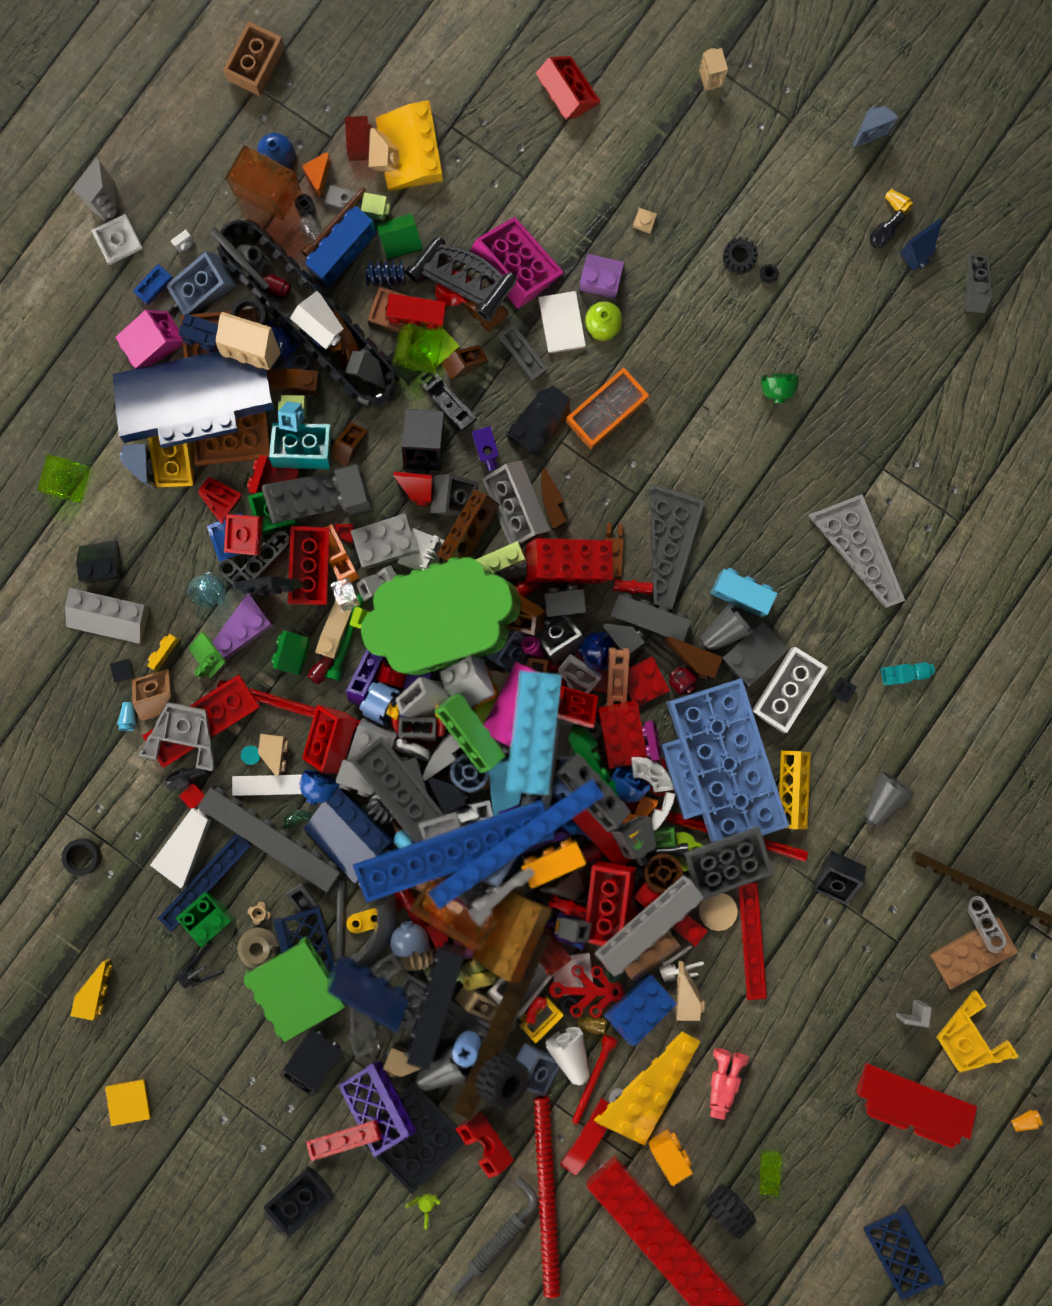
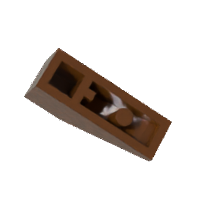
(295, 380)
(696, 659)

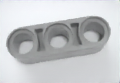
(986, 915)

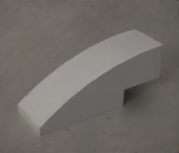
(442, 756)

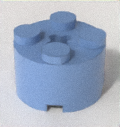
(378, 702)

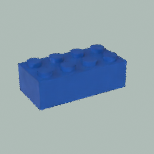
(341, 247)

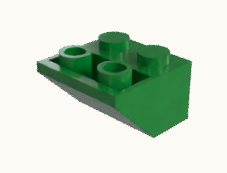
(291, 652)
(205, 918)

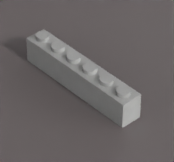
(649, 925)

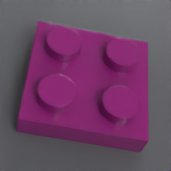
(653, 748)

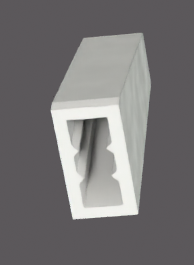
(182, 849)

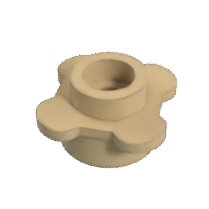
(253, 912)

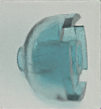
(206, 590)

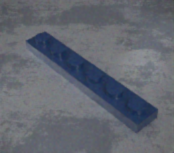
(206, 879)

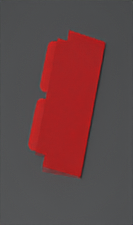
(913, 1104)

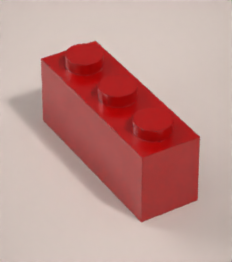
(415, 311)

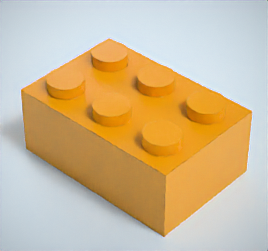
(554, 862)

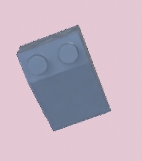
(201, 283)

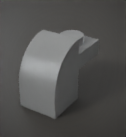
(369, 585)

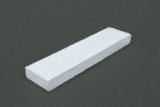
(266, 785)

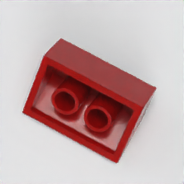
(567, 86)
(329, 739)

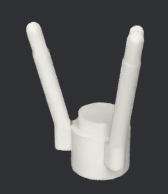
(670, 972)

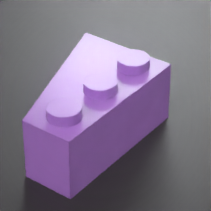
(243, 627)

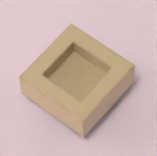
(644, 220)

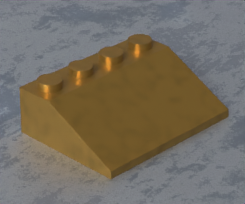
(514, 936)

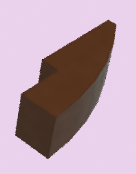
(346, 344)
(552, 500)

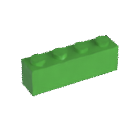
(470, 732)

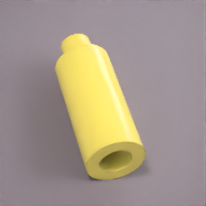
(479, 980)

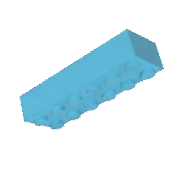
(533, 732)

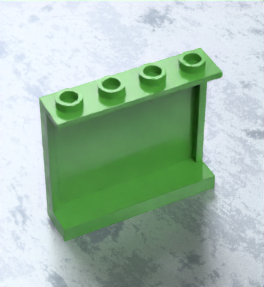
(293, 990)

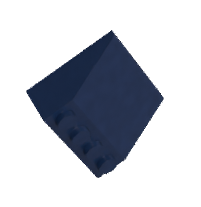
(347, 832)
(368, 993)

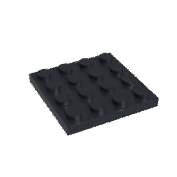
(426, 1150)

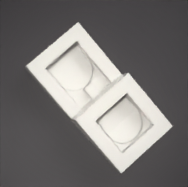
(659, 815)

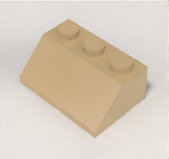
(246, 341)

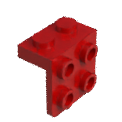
(266, 474)

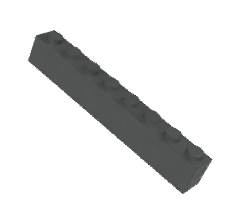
(269, 838)

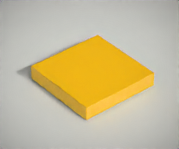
(128, 1102)

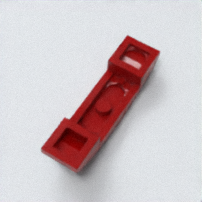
(586, 1141)

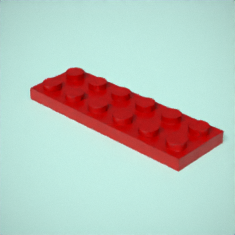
(224, 707)

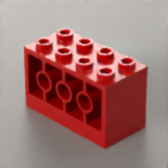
(569, 561)

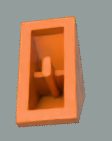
(317, 172)

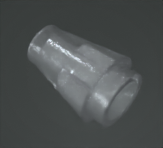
(310, 227)

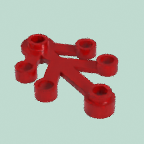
(589, 991)

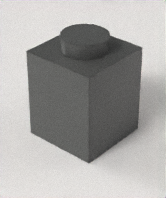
(574, 930)

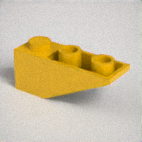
(89, 999)

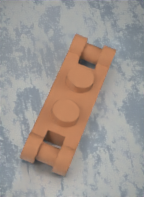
(617, 676)

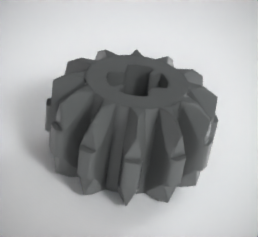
(379, 811)

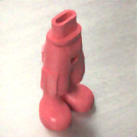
(725, 1085)

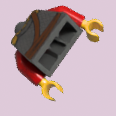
(416, 728)

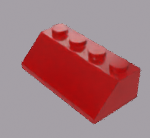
(310, 564)

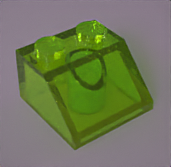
(417, 349)
(63, 479)

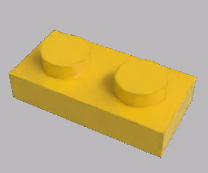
(166, 646)

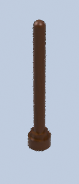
(307, 249)

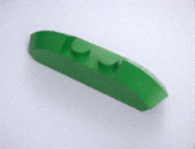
(583, 744)

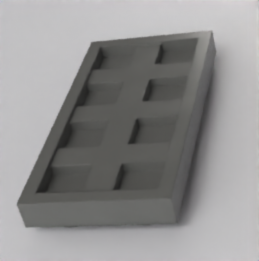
(301, 497)

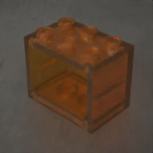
(263, 182)

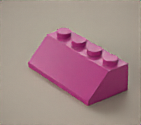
(502, 714)

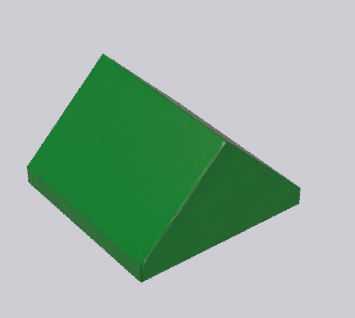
(399, 236)

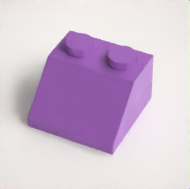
(601, 276)

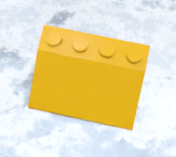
(414, 136)

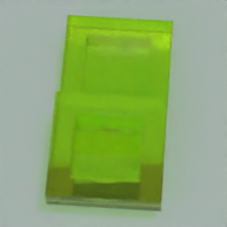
(769, 1173)

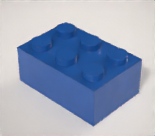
(640, 1009)

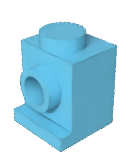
(294, 414)

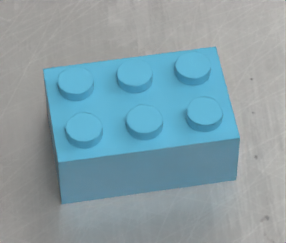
(743, 592)

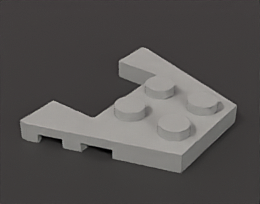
(182, 726)
(482, 906)

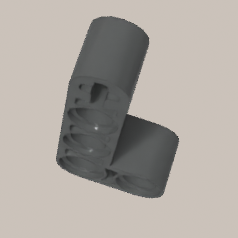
(265, 564)

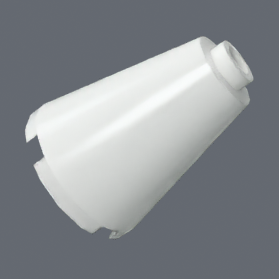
(570, 1054)

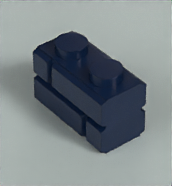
(199, 332)

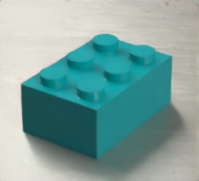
(304, 449)

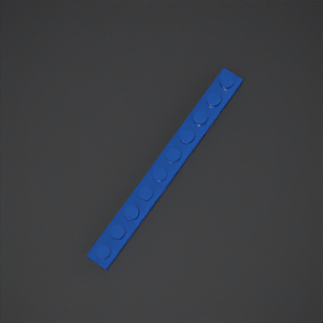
(515, 843)

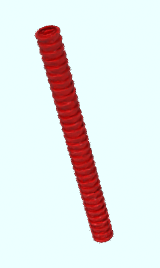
(546, 1198)

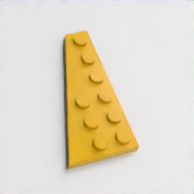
(647, 1095)

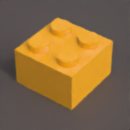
(671, 1159)

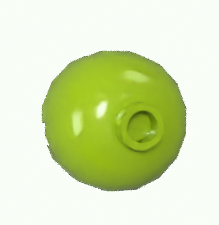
(603, 321)

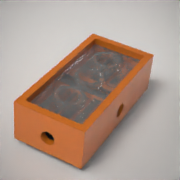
(607, 408)

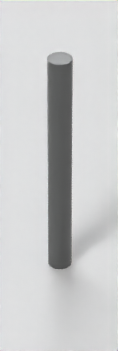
(239, 258)
(340, 918)

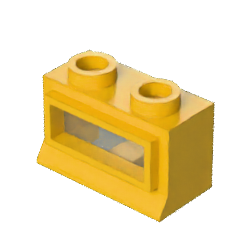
(545, 1020)

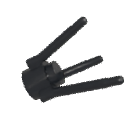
(189, 976)

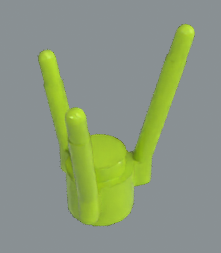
(426, 1204)

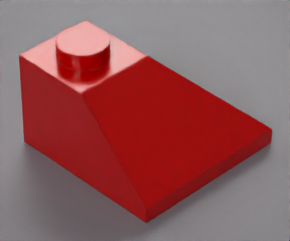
(416, 486)

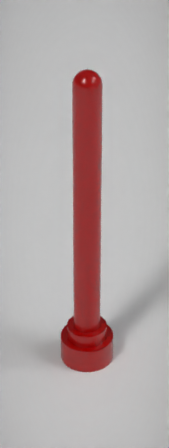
(608, 1044)

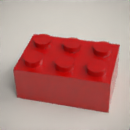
(622, 733)

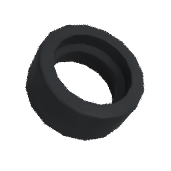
(249, 301)
(66, 856)

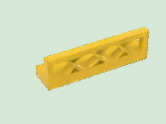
(801, 783)

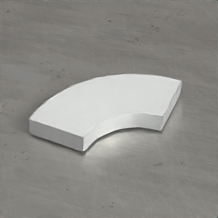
(652, 772)

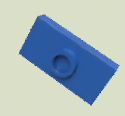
(152, 284)

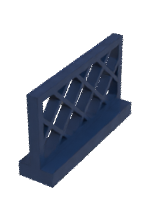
(284, 937)
(919, 1245)

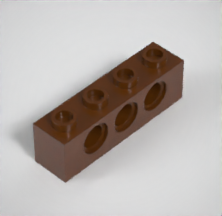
(469, 527)

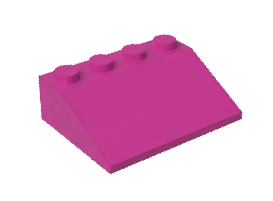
(516, 251)

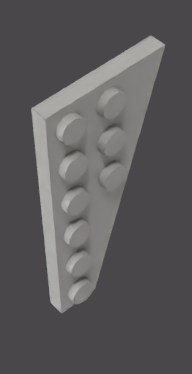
(857, 540)

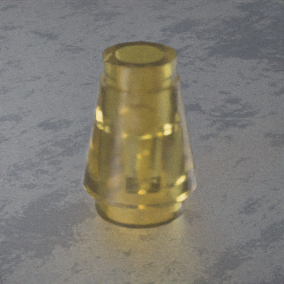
(592, 1025)

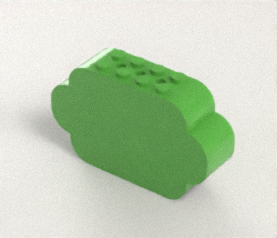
(440, 616)

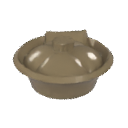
(257, 947)

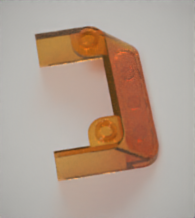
(453, 920)

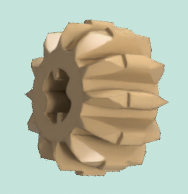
(417, 960)

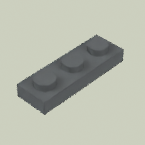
(523, 352)

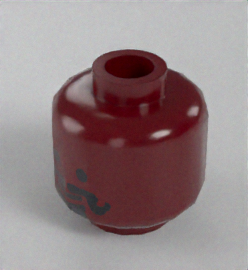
(683, 681)

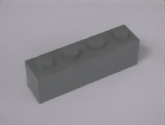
(649, 618)

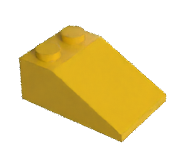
(172, 464)

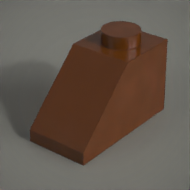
(464, 361)
(348, 444)

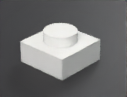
(182, 241)

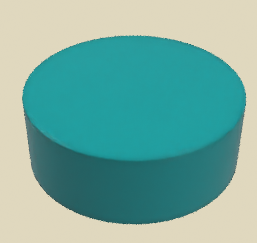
(250, 755)

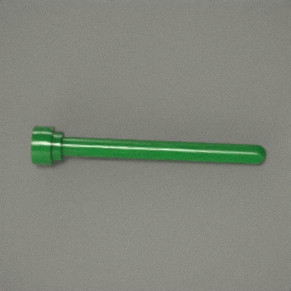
(335, 671)

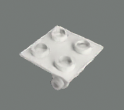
(428, 547)

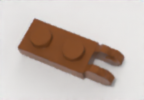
(617, 548)

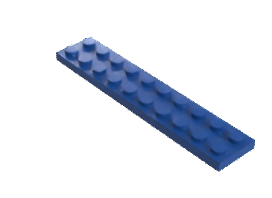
(441, 853)

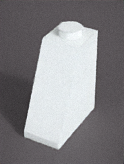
(318, 320)

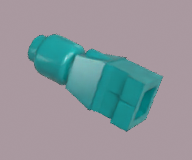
(906, 673)

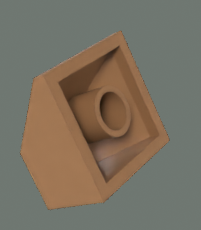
(151, 694)

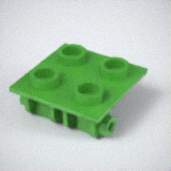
(207, 656)

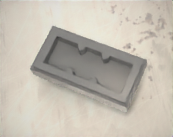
(339, 197)
(439, 825)

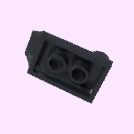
(540, 420)
(298, 1201)

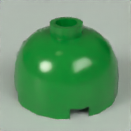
(779, 386)

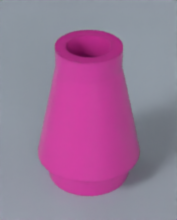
(532, 647)

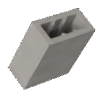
(421, 698)

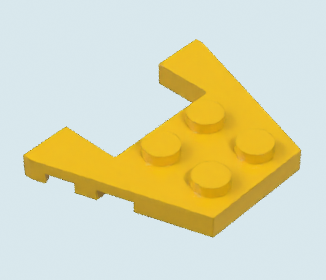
(964, 1042)

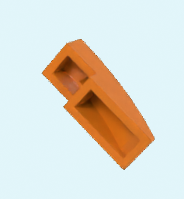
(339, 558)

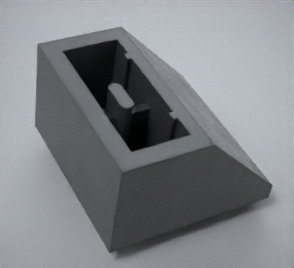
(563, 599)

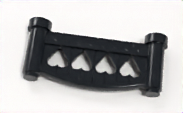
(487, 299)

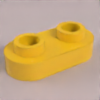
(364, 919)

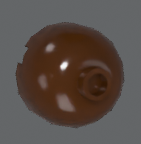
(662, 872)

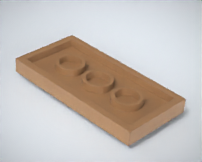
(969, 956)

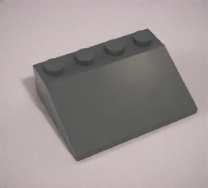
(729, 863)

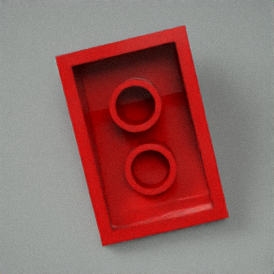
(577, 706)

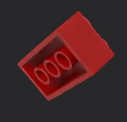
(609, 900)

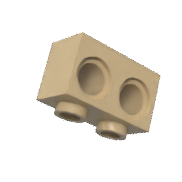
(713, 69)

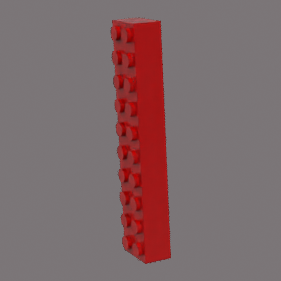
(660, 1237)

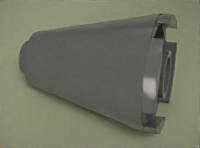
(725, 629)
(886, 799)
(442, 1072)

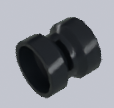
(307, 208)

